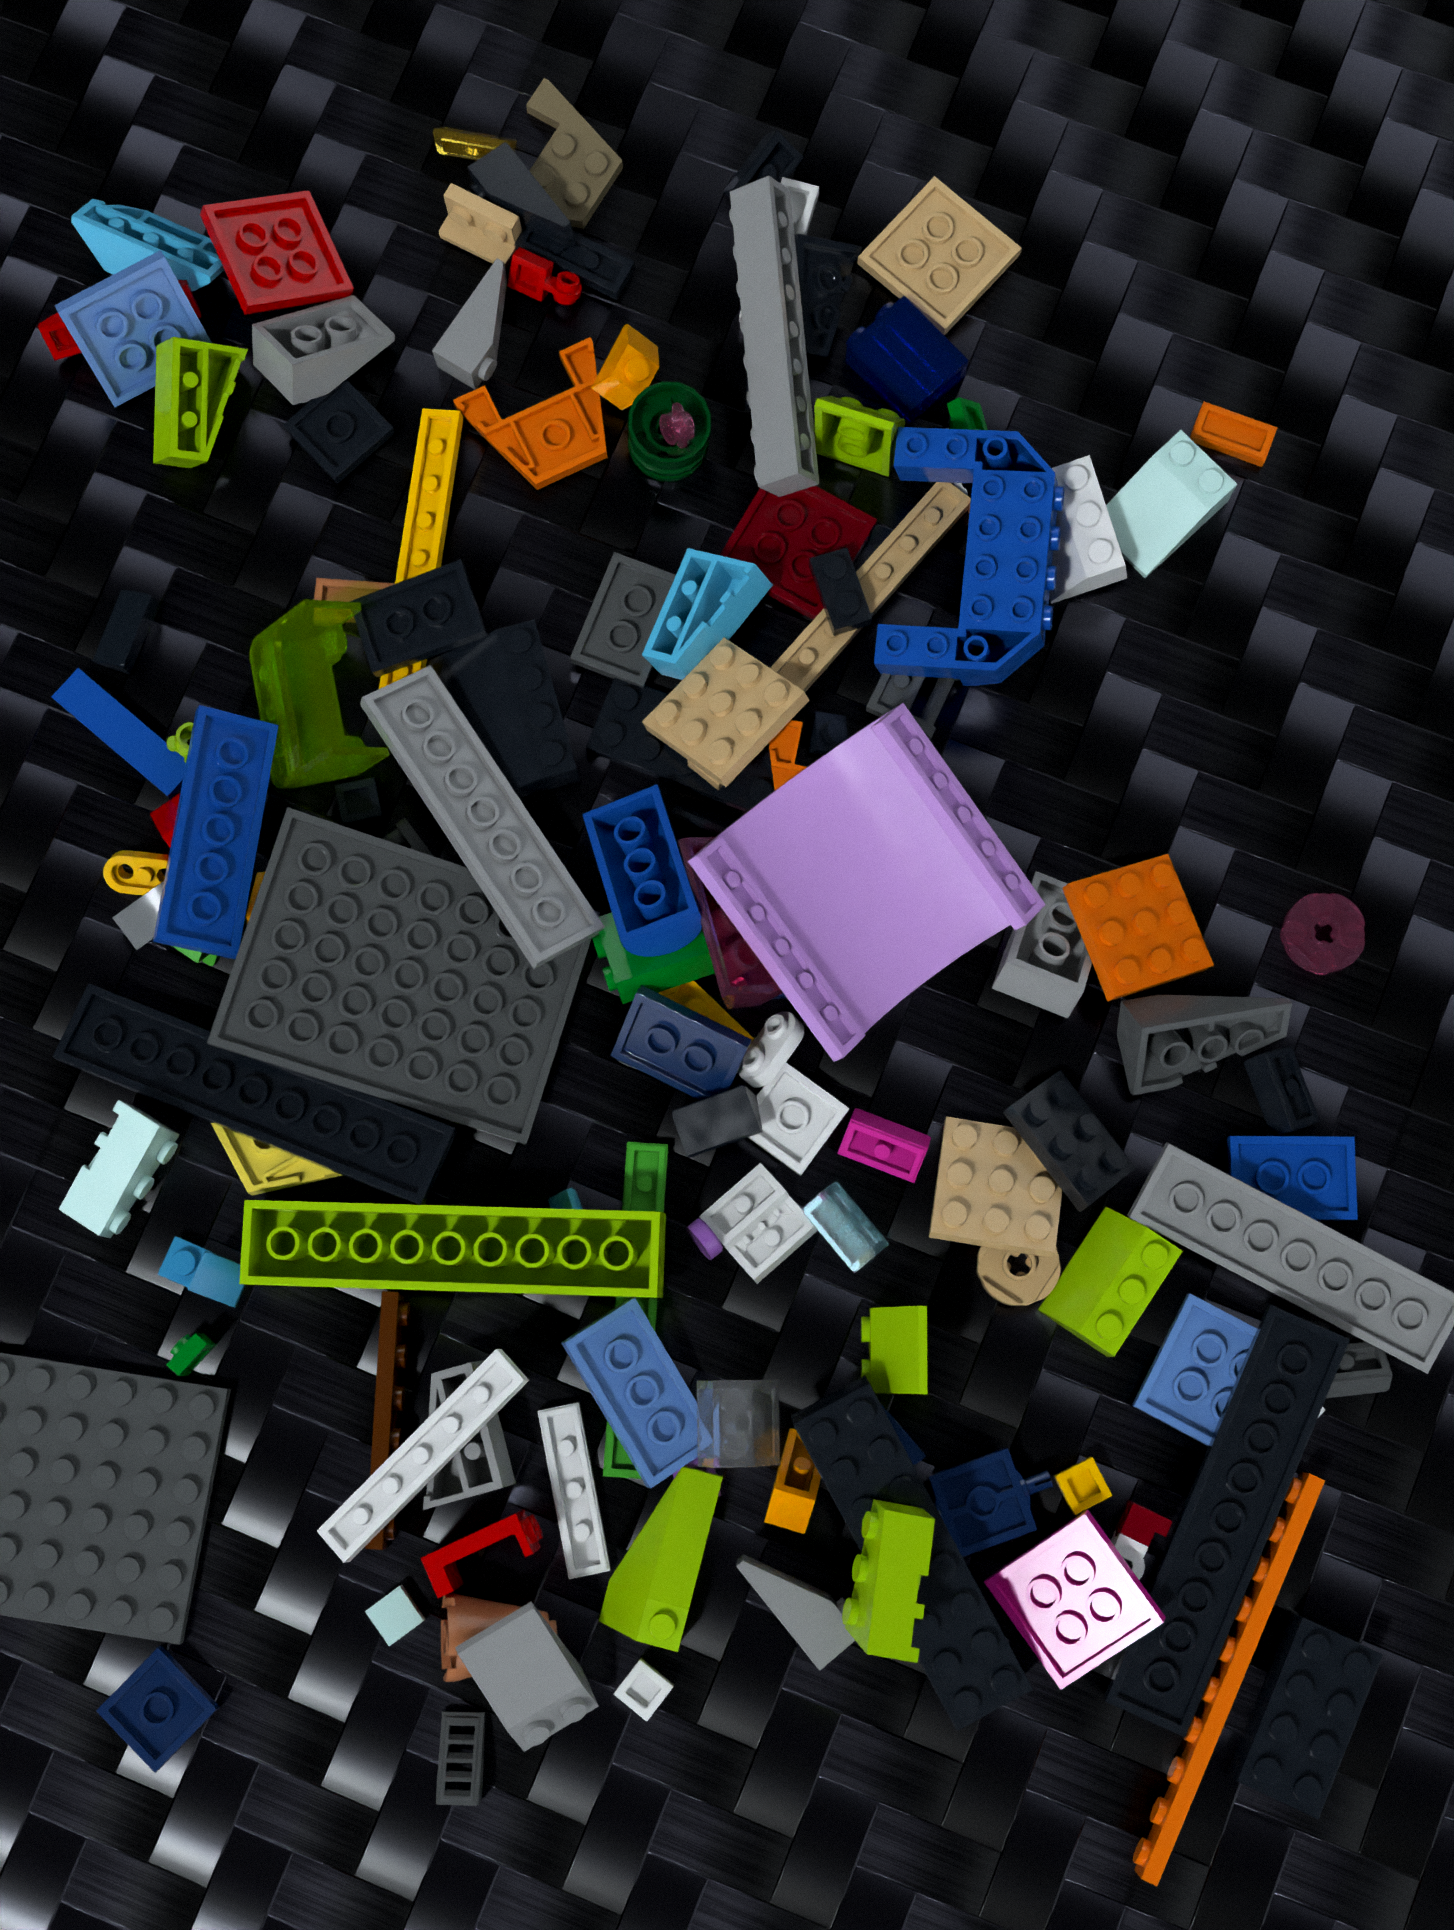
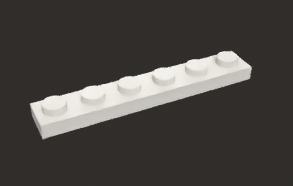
(422, 1455)

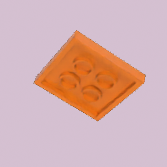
(1137, 927)

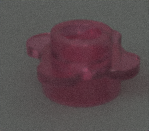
(677, 426)

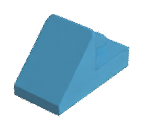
(203, 1271)

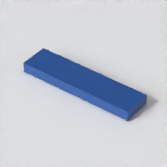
(122, 732)

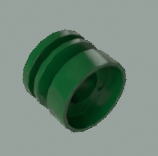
(645, 438)

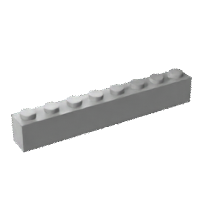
(773, 337)

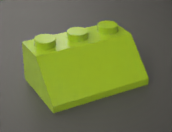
(1110, 1281)

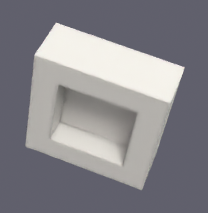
(643, 1689)

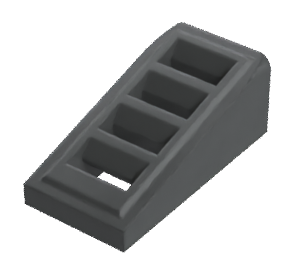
(448, 1796)

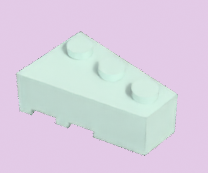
(119, 1171)

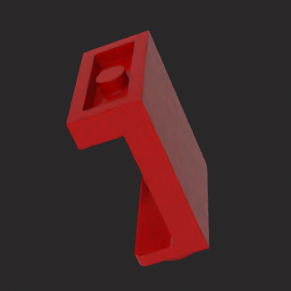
(441, 1563)

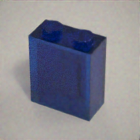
(905, 359)

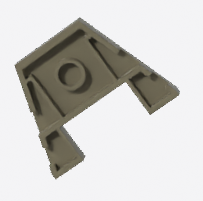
(576, 161)

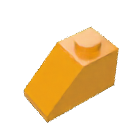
(627, 368)
(794, 1487)

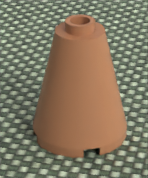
(464, 1620)

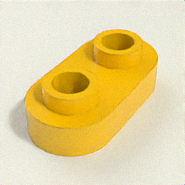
(146, 871)

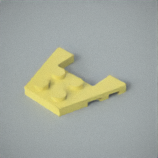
(265, 1167)

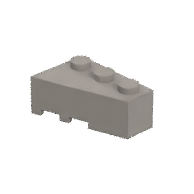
(481, 1463)

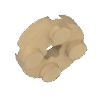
(1019, 1289)

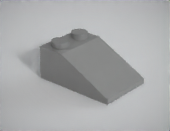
(317, 347)
(1046, 957)
(804, 1610)
(528, 1676)

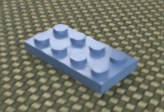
(637, 1390)

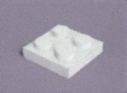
(796, 1118)

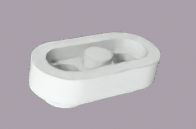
(771, 1049)

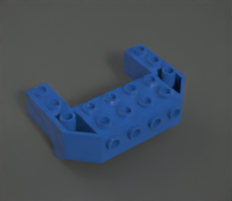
(1005, 557)

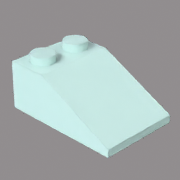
(1167, 502)

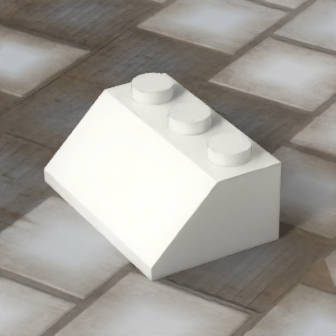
(1088, 544)

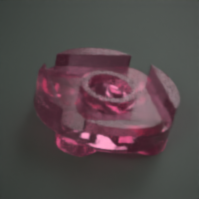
(1323, 909)

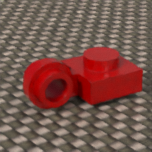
(534, 278)

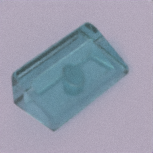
(845, 1226)

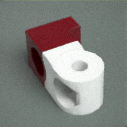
(1135, 1534)

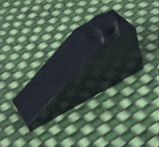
(510, 185)

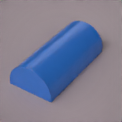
(644, 874)

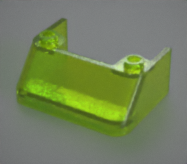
(299, 693)

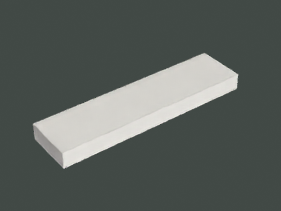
(574, 1490)

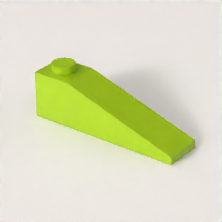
(657, 1576)

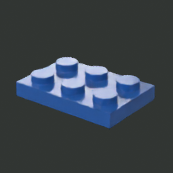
(1300, 1171)

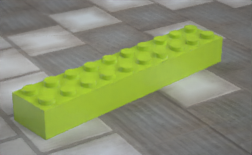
(453, 1248)

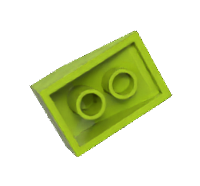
(856, 433)
(896, 1349)

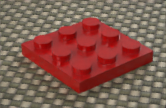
(276, 251)

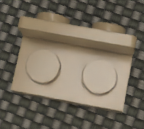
(479, 226)

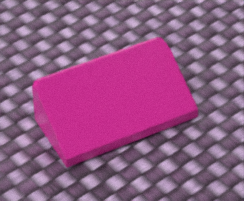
(884, 1145)

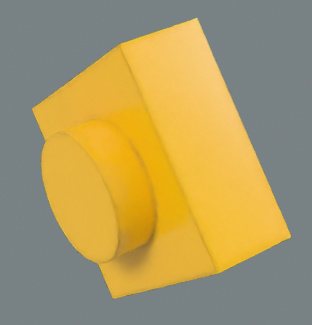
(1082, 1485)

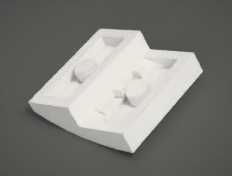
(758, 1223)

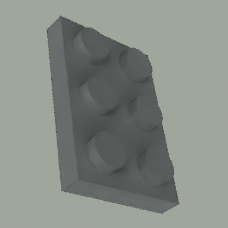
(623, 620)

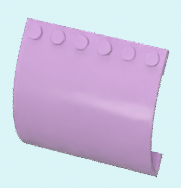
(864, 878)

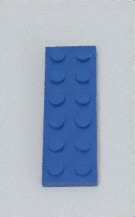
(216, 833)

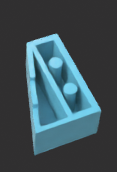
(701, 608)

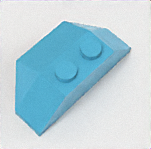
(128, 234)

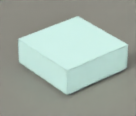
(395, 1615)

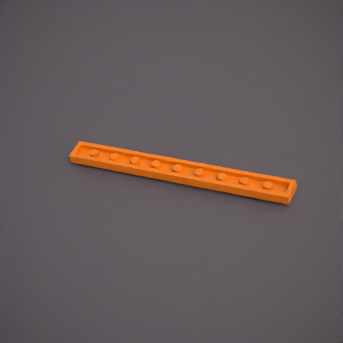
(1187, 1771)

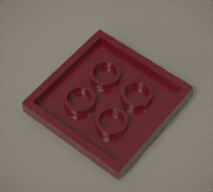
(789, 530)

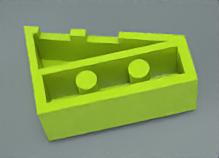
(191, 397)
(889, 1579)

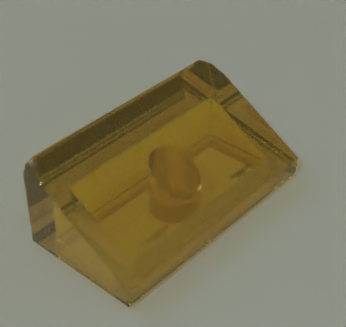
(467, 143)

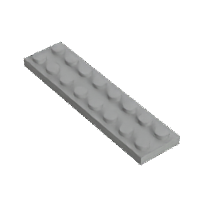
(482, 816)
(1295, 1257)

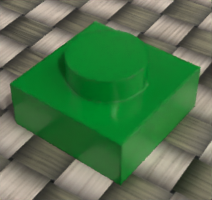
(966, 415)
(189, 1353)

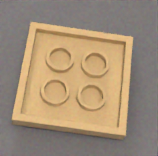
(939, 255)
(725, 711)
(993, 1191)

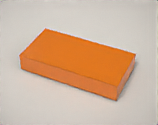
(1233, 434)

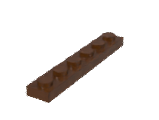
(388, 1393)

